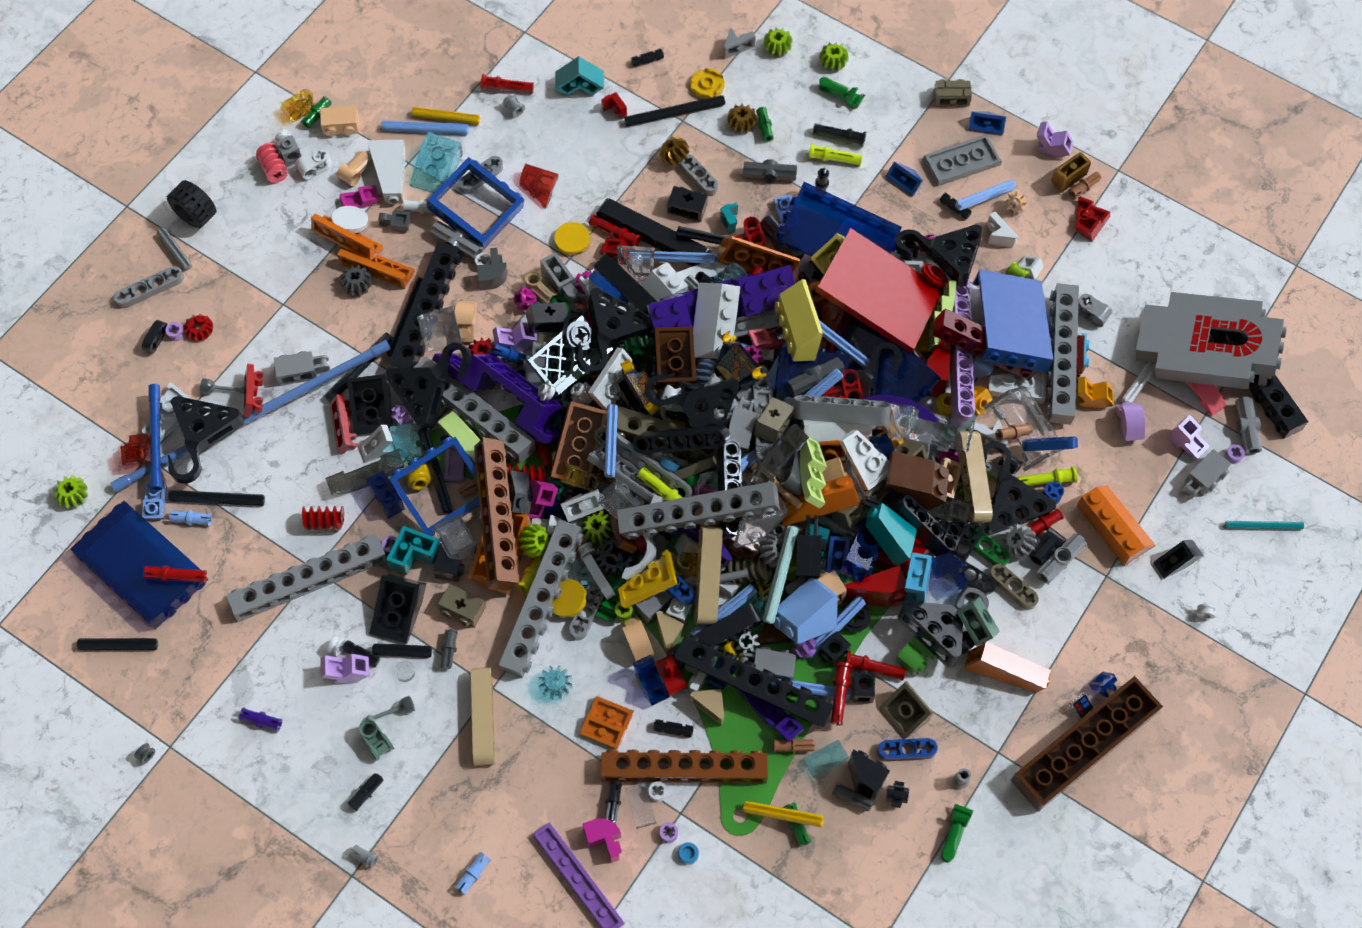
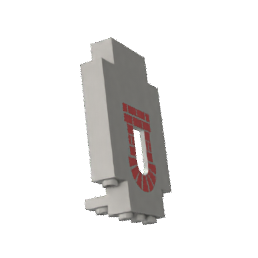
(1180, 333)

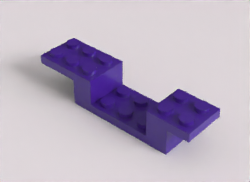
(756, 296)
(488, 370)

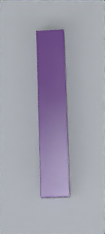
(577, 878)

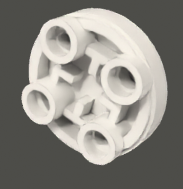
(350, 218)

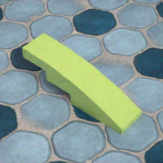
(945, 301)
(456, 427)
(811, 468)

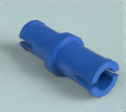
(508, 353)

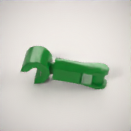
(851, 98)
(607, 608)
(960, 817)

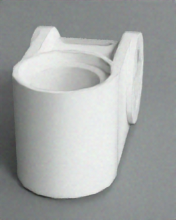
(312, 164)

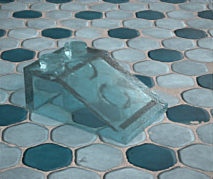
(435, 162)

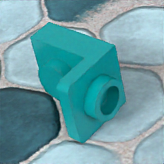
(728, 217)

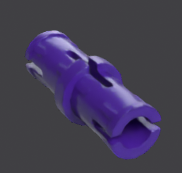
(260, 719)

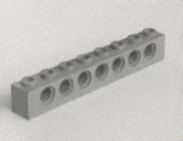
(1069, 296)
(454, 390)
(630, 516)
(563, 532)
(300, 587)

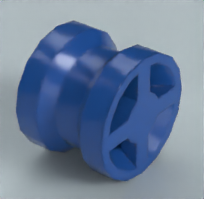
(1056, 489)

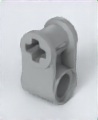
(1094, 310)

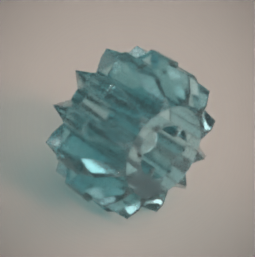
(554, 675)

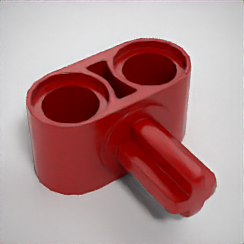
(752, 235)
(845, 388)
(671, 675)

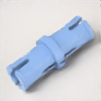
(190, 517)
(472, 873)

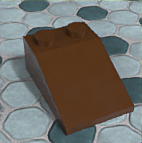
(674, 355)
(919, 478)

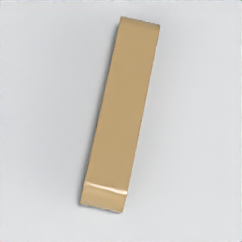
(975, 481)
(708, 575)
(482, 716)

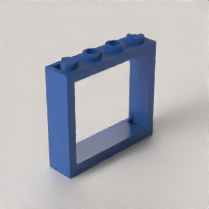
(455, 221)
(417, 463)

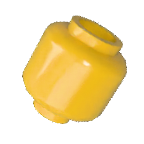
(943, 405)
(419, 478)

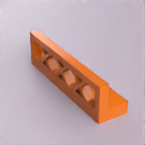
(353, 242)
(377, 269)

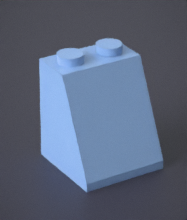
(807, 612)

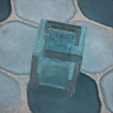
(404, 440)

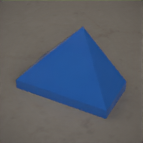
(987, 122)
(904, 177)

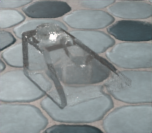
(637, 261)

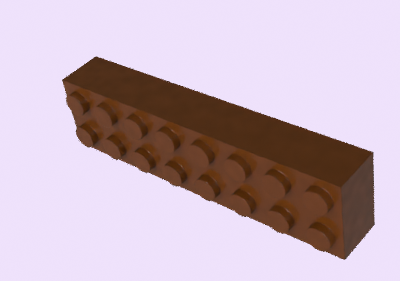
(1086, 743)

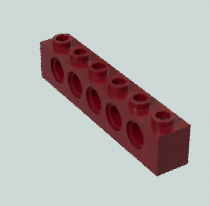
(969, 337)

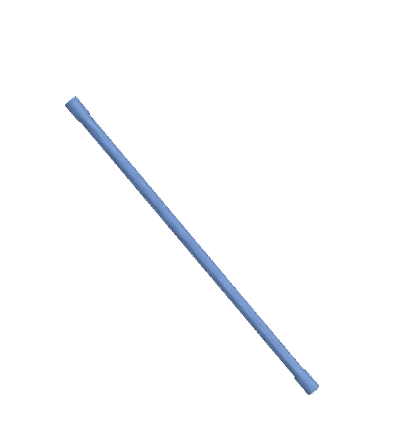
(374, 351)

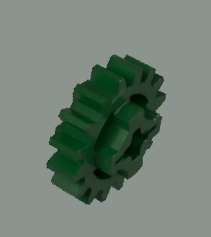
(639, 349)

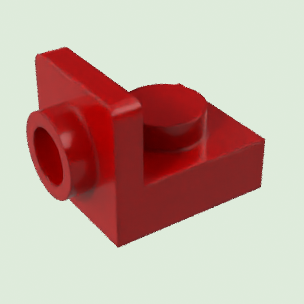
(615, 102)
(611, 246)

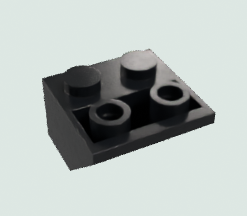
(867, 774)

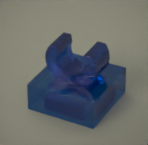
(1103, 682)

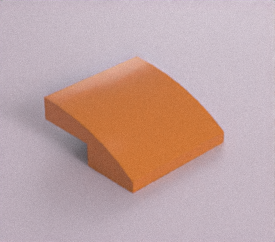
(607, 722)

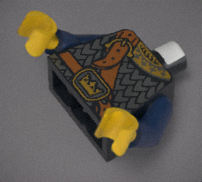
(737, 363)
(632, 389)

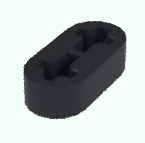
(154, 336)

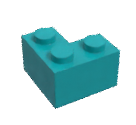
(578, 75)
(412, 545)

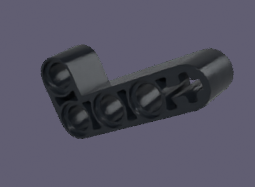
(930, 533)

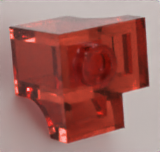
(136, 450)

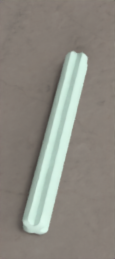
(780, 574)

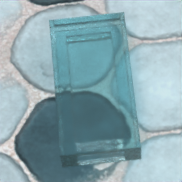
(825, 758)

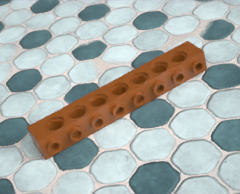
(496, 514)
(693, 774)

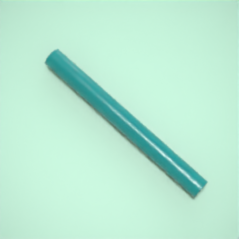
(1263, 525)

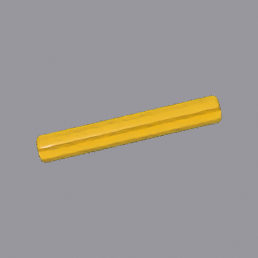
(445, 115)
(783, 814)

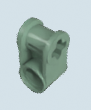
(377, 741)

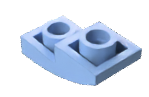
(781, 205)
(154, 502)

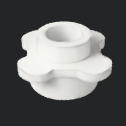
(546, 391)

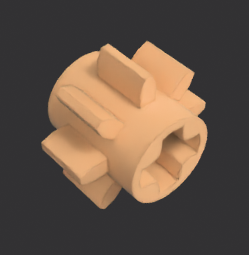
(1013, 205)

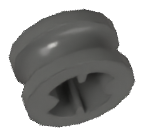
(145, 753)

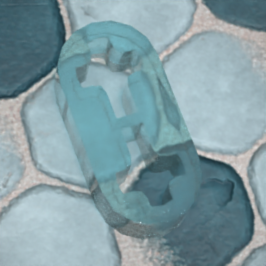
(582, 570)

